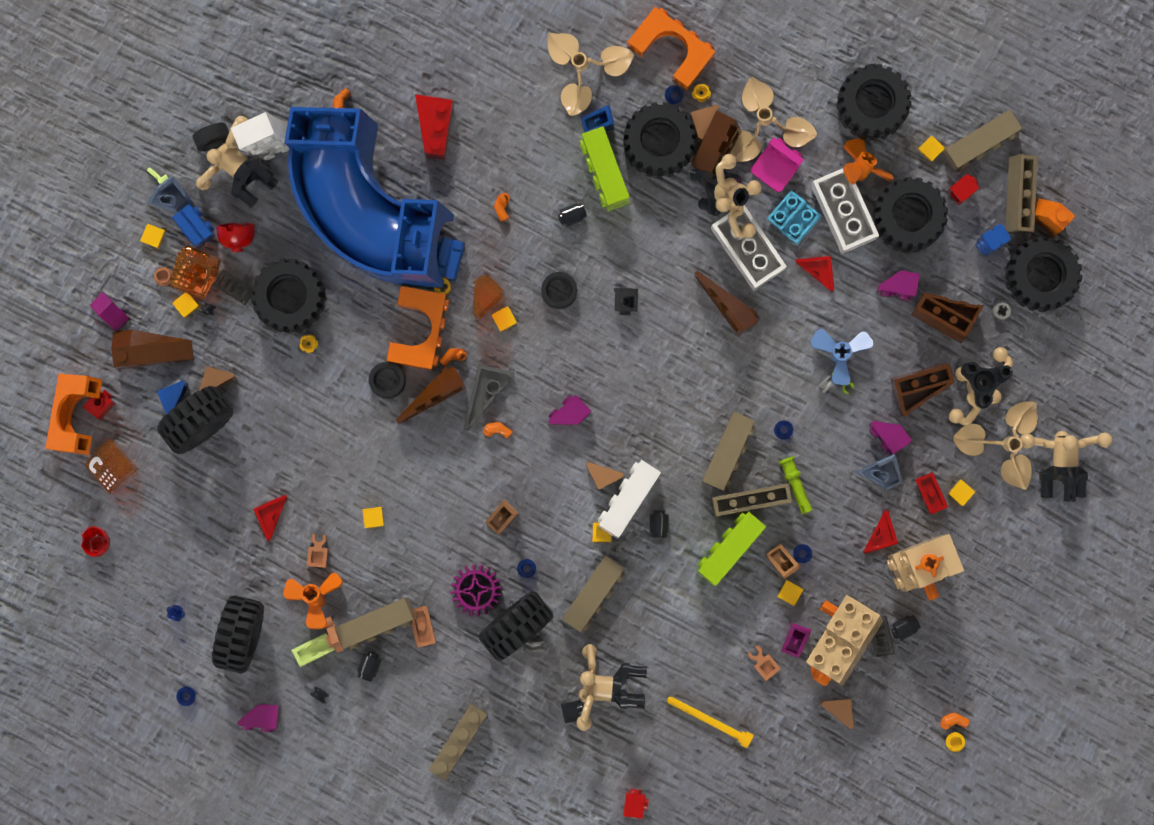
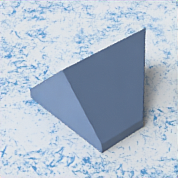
(170, 196)
(884, 472)

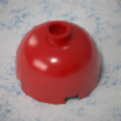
(236, 235)

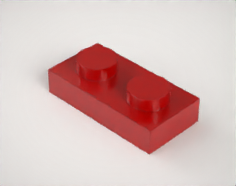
(931, 493)

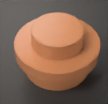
(162, 276)

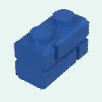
(193, 226)
(992, 240)
(449, 257)

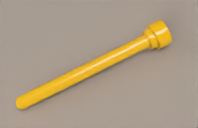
(743, 738)

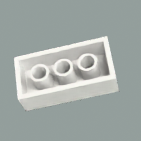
(261, 136)
(844, 211)
(752, 256)
(630, 498)

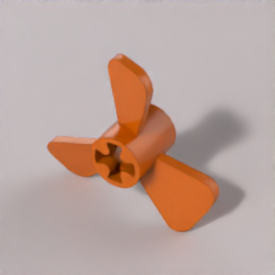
(863, 164)
(315, 615)

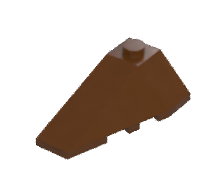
(733, 310)
(141, 349)
(440, 389)

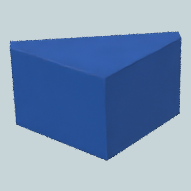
(599, 118)
(172, 395)

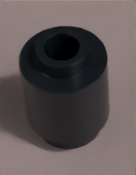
(572, 214)
(659, 524)
(905, 627)
(369, 666)

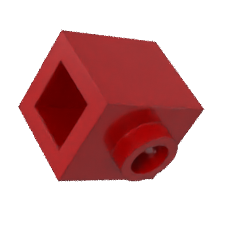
(963, 189)
(100, 406)
(635, 803)

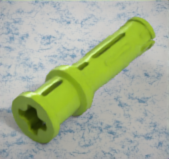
(792, 475)

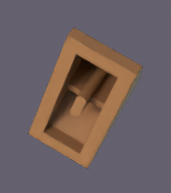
(702, 120)
(216, 378)
(603, 476)
(501, 517)
(782, 561)
(841, 710)

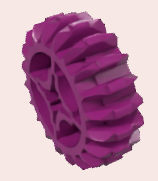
(474, 573)

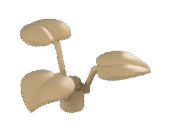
(565, 47)
(759, 97)
(1023, 420)

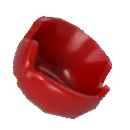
(95, 541)

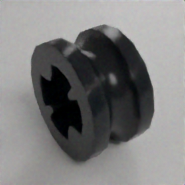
(206, 308)
(319, 694)

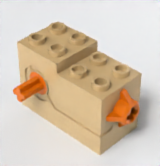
(925, 565)
(843, 640)

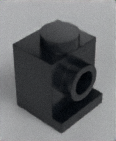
(631, 297)
(571, 710)

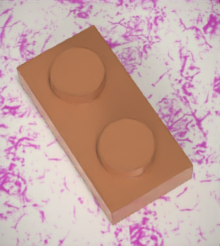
(423, 627)

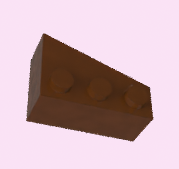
(717, 142)
(947, 315)
(919, 386)

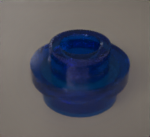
(676, 89)
(779, 434)
(807, 549)
(532, 568)
(175, 612)
(180, 698)

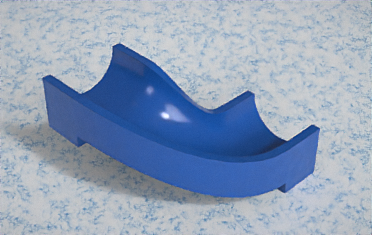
(348, 207)

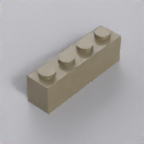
(982, 140)
(1021, 194)
(728, 450)
(751, 500)
(593, 593)
(376, 622)
(458, 741)

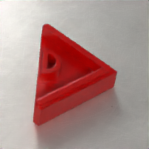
(820, 269)
(269, 515)
(882, 536)

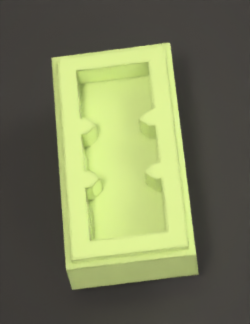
(312, 650)

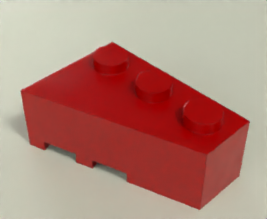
(435, 123)

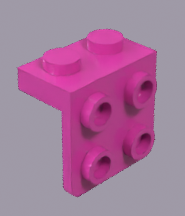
(777, 164)

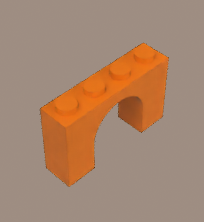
(660, 24)
(422, 355)
(68, 392)

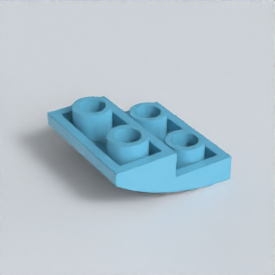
(794, 217)

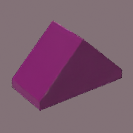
(109, 311)
(795, 640)

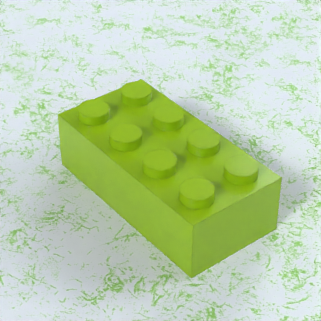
(605, 169)
(731, 548)

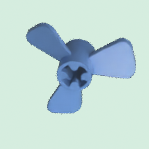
(824, 342)

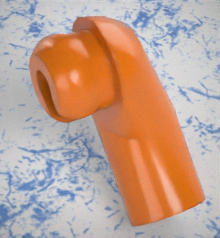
(338, 101)
(500, 205)
(453, 354)
(497, 427)
(952, 719)

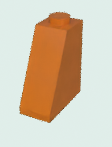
(1052, 216)

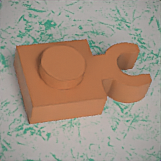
(317, 555)
(332, 639)
(765, 665)

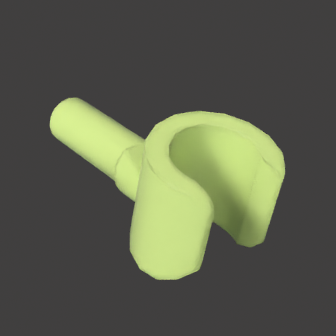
(157, 176)

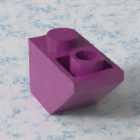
(901, 284)
(571, 413)
(891, 436)
(262, 716)

